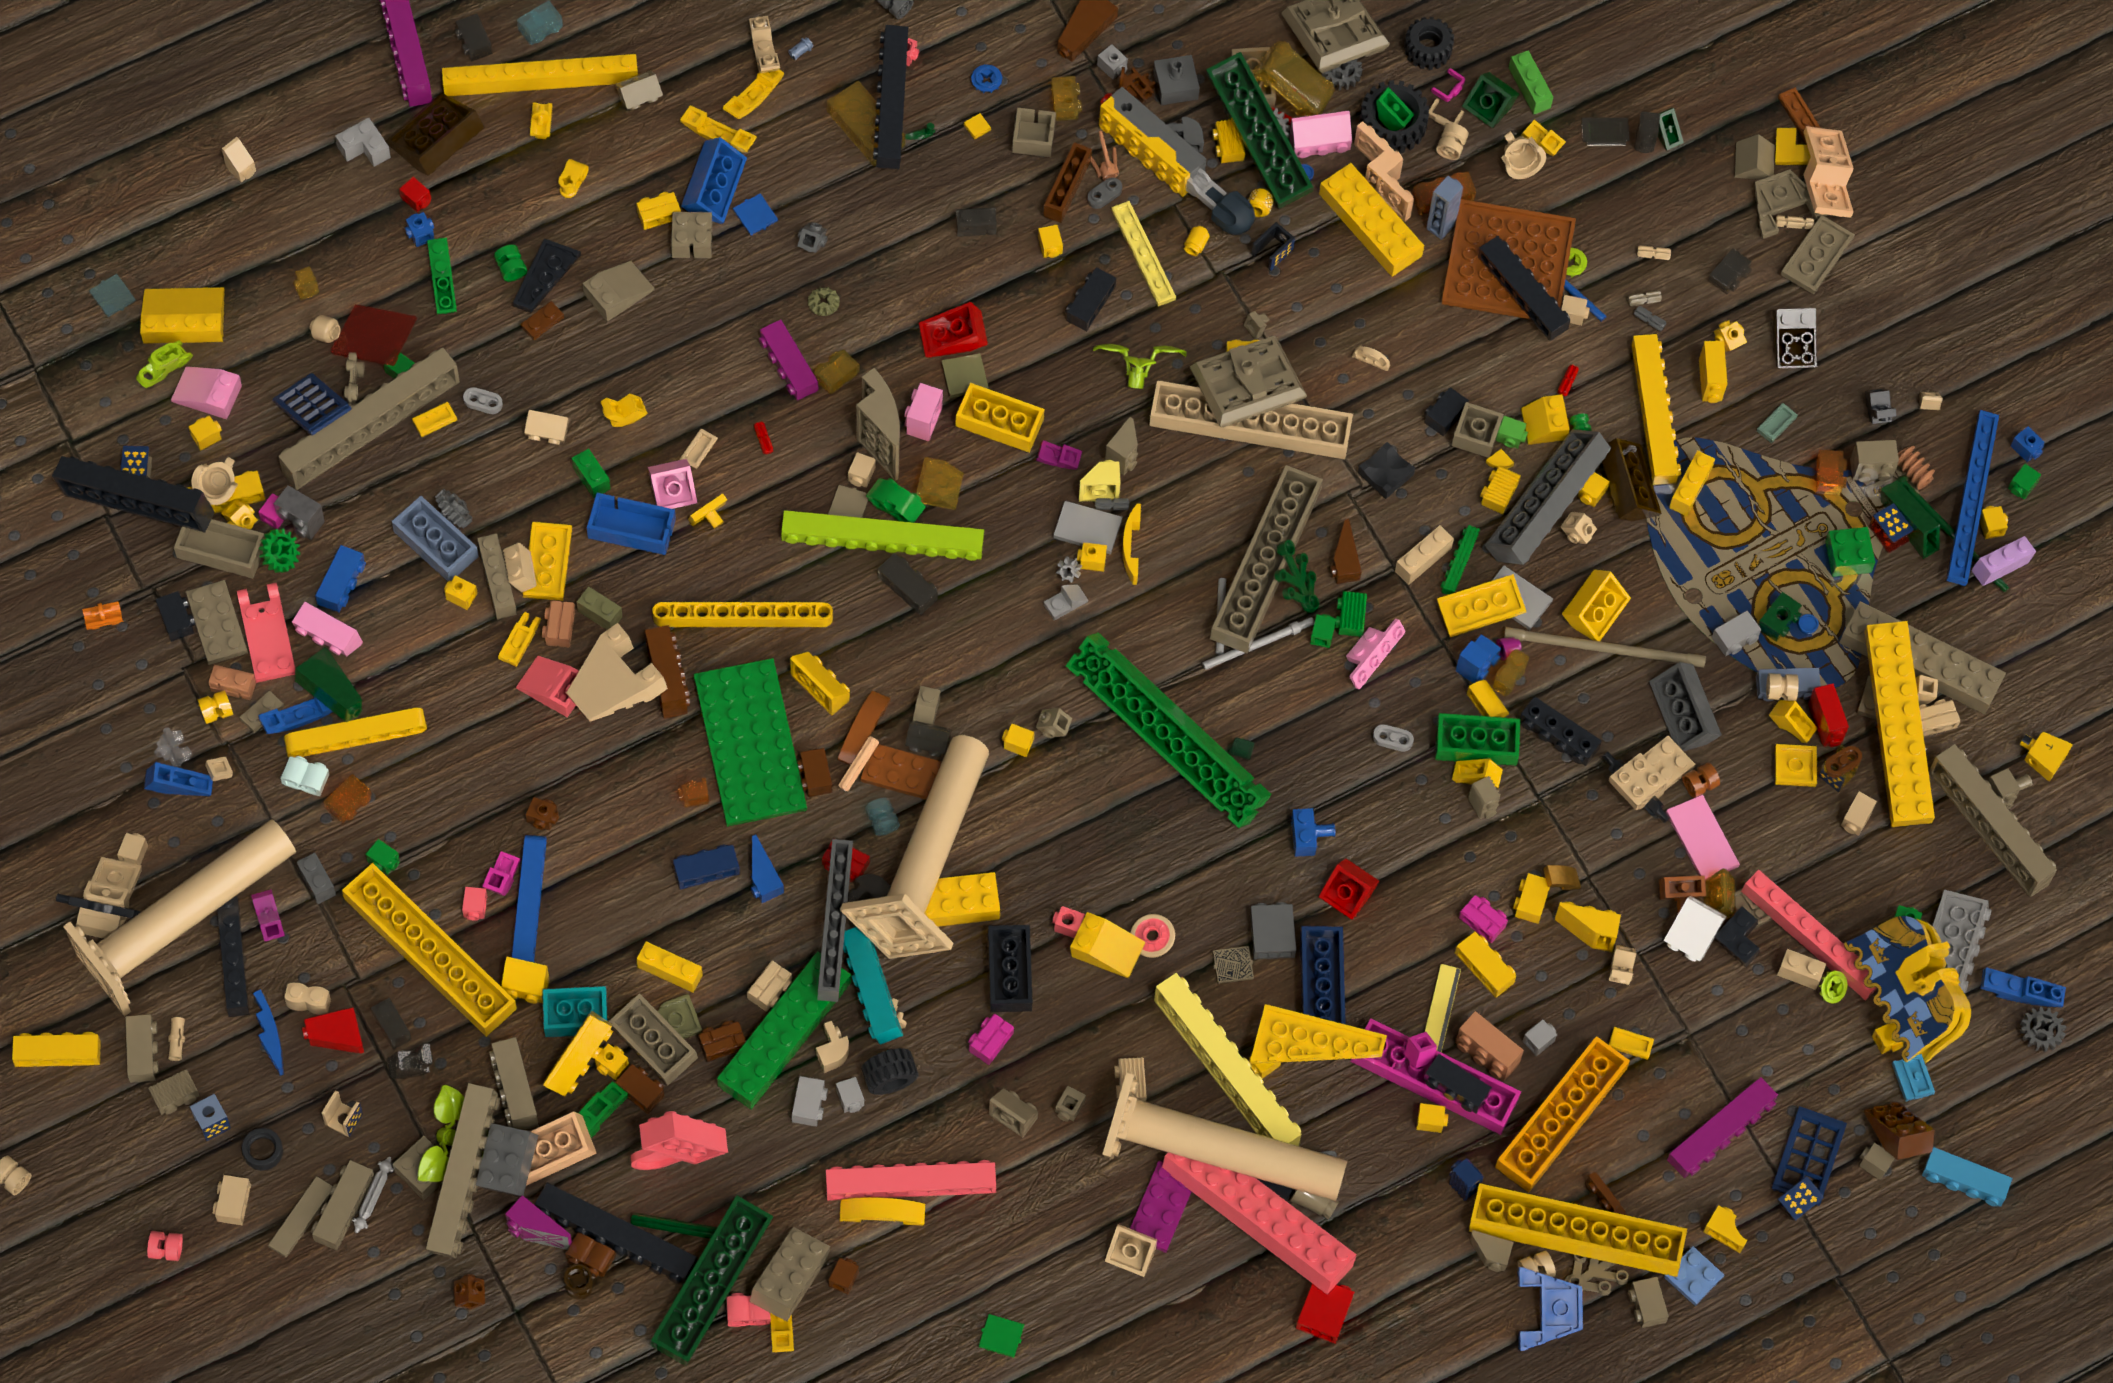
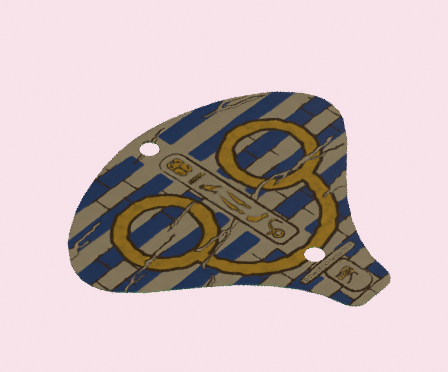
(1761, 535)

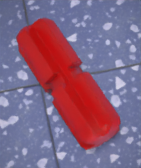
(1568, 379)
(763, 437)

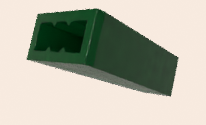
(1925, 528)
(329, 684)

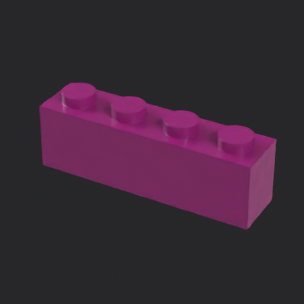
(788, 359)

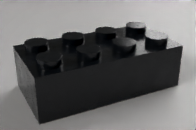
(1010, 968)

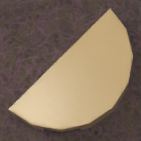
(1371, 357)

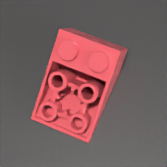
(548, 683)

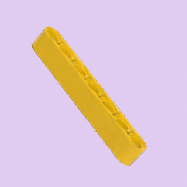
(355, 732)

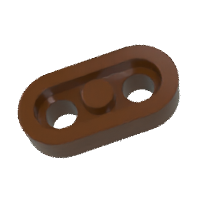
(1841, 761)

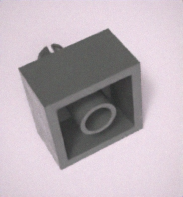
(1176, 80)

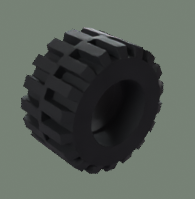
(1432, 30)
(889, 1071)

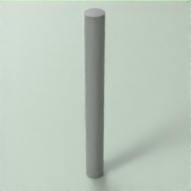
(1221, 597)

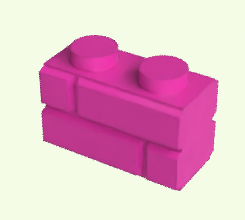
(1483, 918)
(991, 1038)

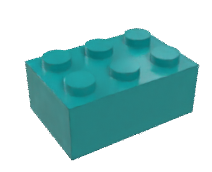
(569, 1007)

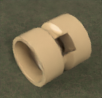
(1452, 141)
(1782, 686)
(12, 1176)
(1541, 1260)

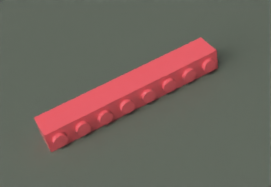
(1806, 930)
(911, 1180)

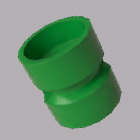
(510, 263)

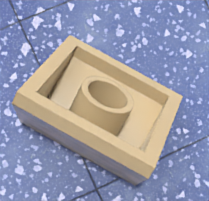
(1131, 1250)

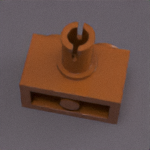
(1681, 888)

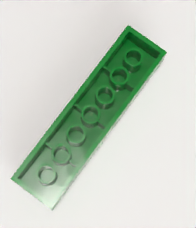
(778, 1036)

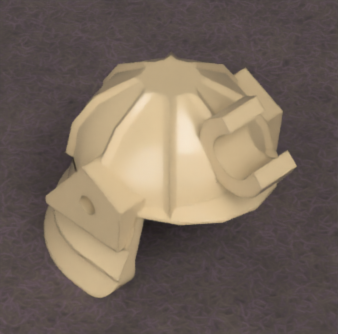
(1522, 156)
(215, 481)

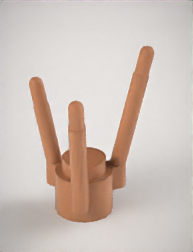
(1107, 168)

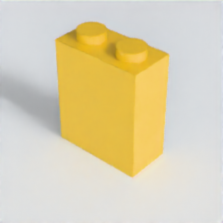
(1713, 371)

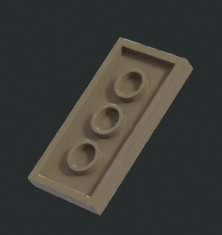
(1817, 254)
(216, 622)

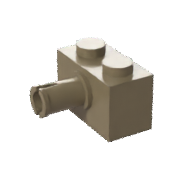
(2008, 787)

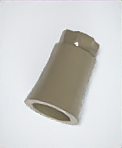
(1315, 1203)

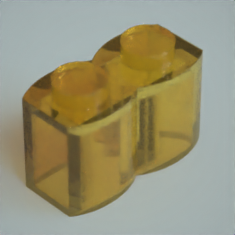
(836, 371)
(1510, 672)

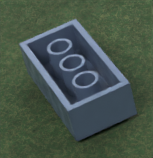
(435, 539)

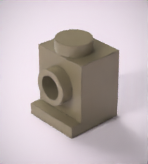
(1070, 1098)

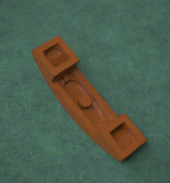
(863, 726)

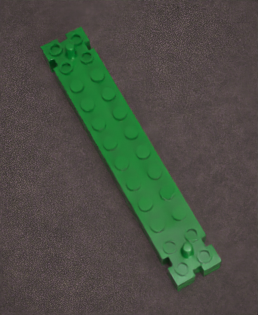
(1168, 730)

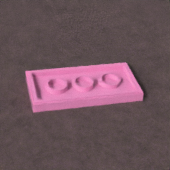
(1702, 837)

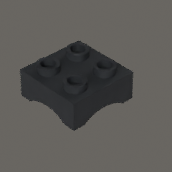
(1386, 470)

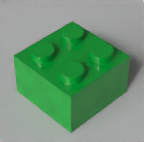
(1850, 551)

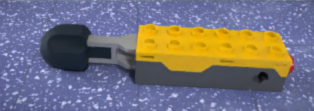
(1171, 159)

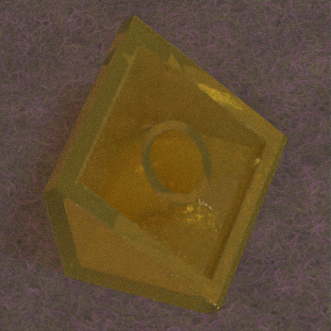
(1721, 893)

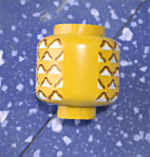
(1261, 202)

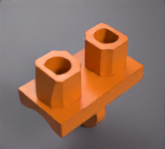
(102, 615)

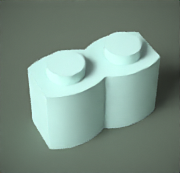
(305, 776)

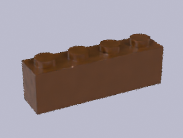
(1067, 182)

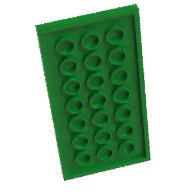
(750, 742)

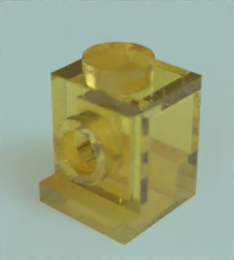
(305, 283)

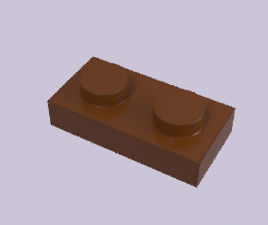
(542, 320)

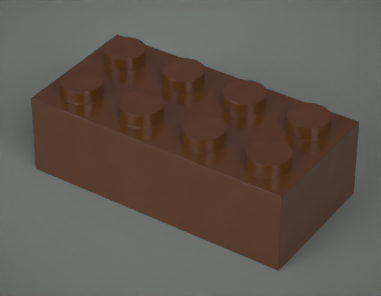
(666, 659)

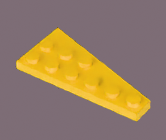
(1302, 1037)

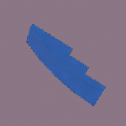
(270, 1037)

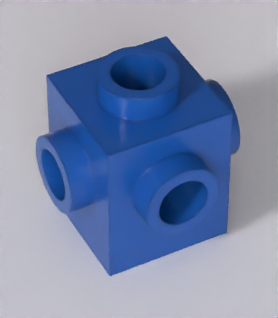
(419, 228)

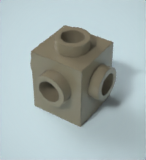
(1053, 722)

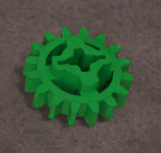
(279, 550)

